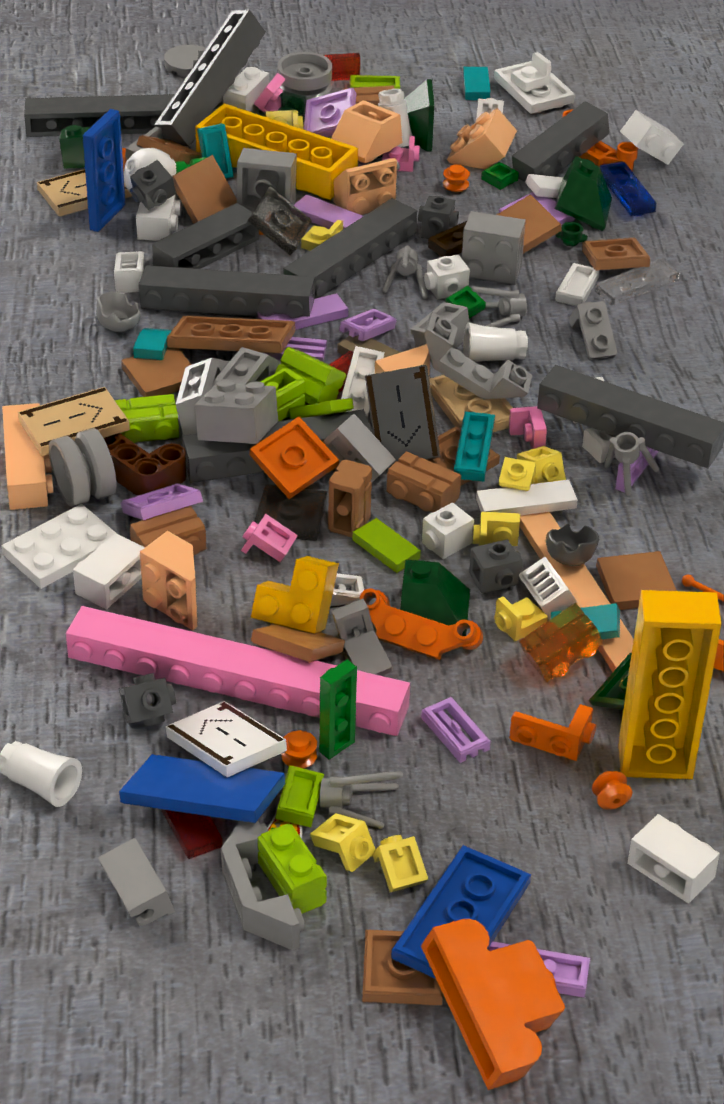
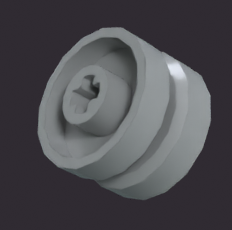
(306, 74)
(82, 467)

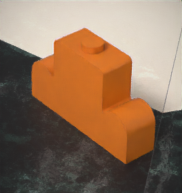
(494, 997)

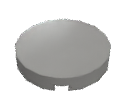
(181, 59)

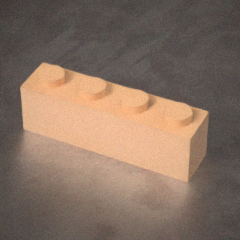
(24, 464)

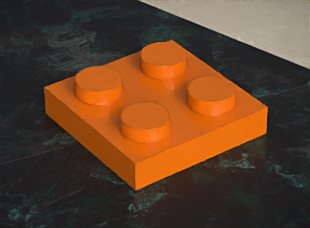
(294, 457)

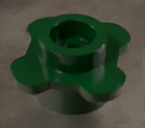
(571, 234)

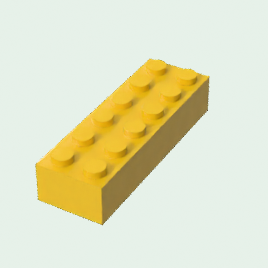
(317, 156)
(668, 683)

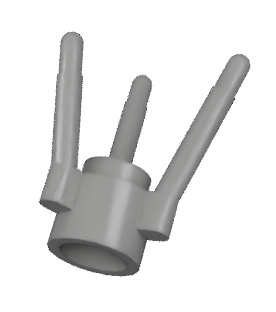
(406, 264)
(512, 305)
(627, 450)
(337, 792)

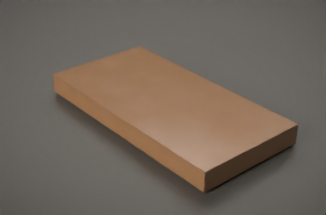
(231, 334)

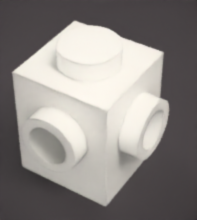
(446, 276)
(447, 530)

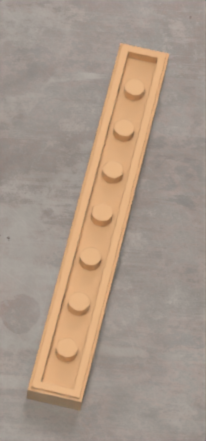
(579, 582)

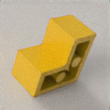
(302, 604)

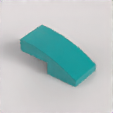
(151, 344)

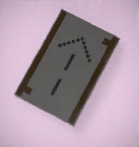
(403, 412)

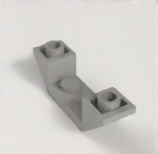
(248, 367)
(507, 382)
(195, 384)
(269, 918)

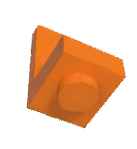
(553, 737)

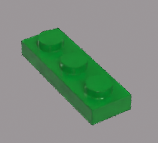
(337, 709)

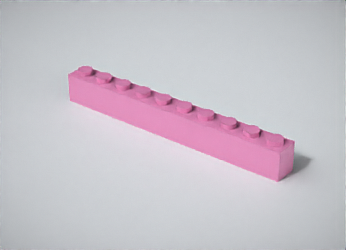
(227, 667)

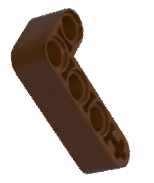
(146, 471)

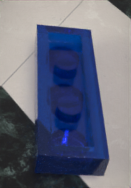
(628, 189)

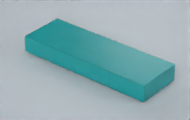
(474, 446)

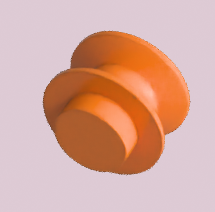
(456, 178)
(300, 749)
(611, 790)

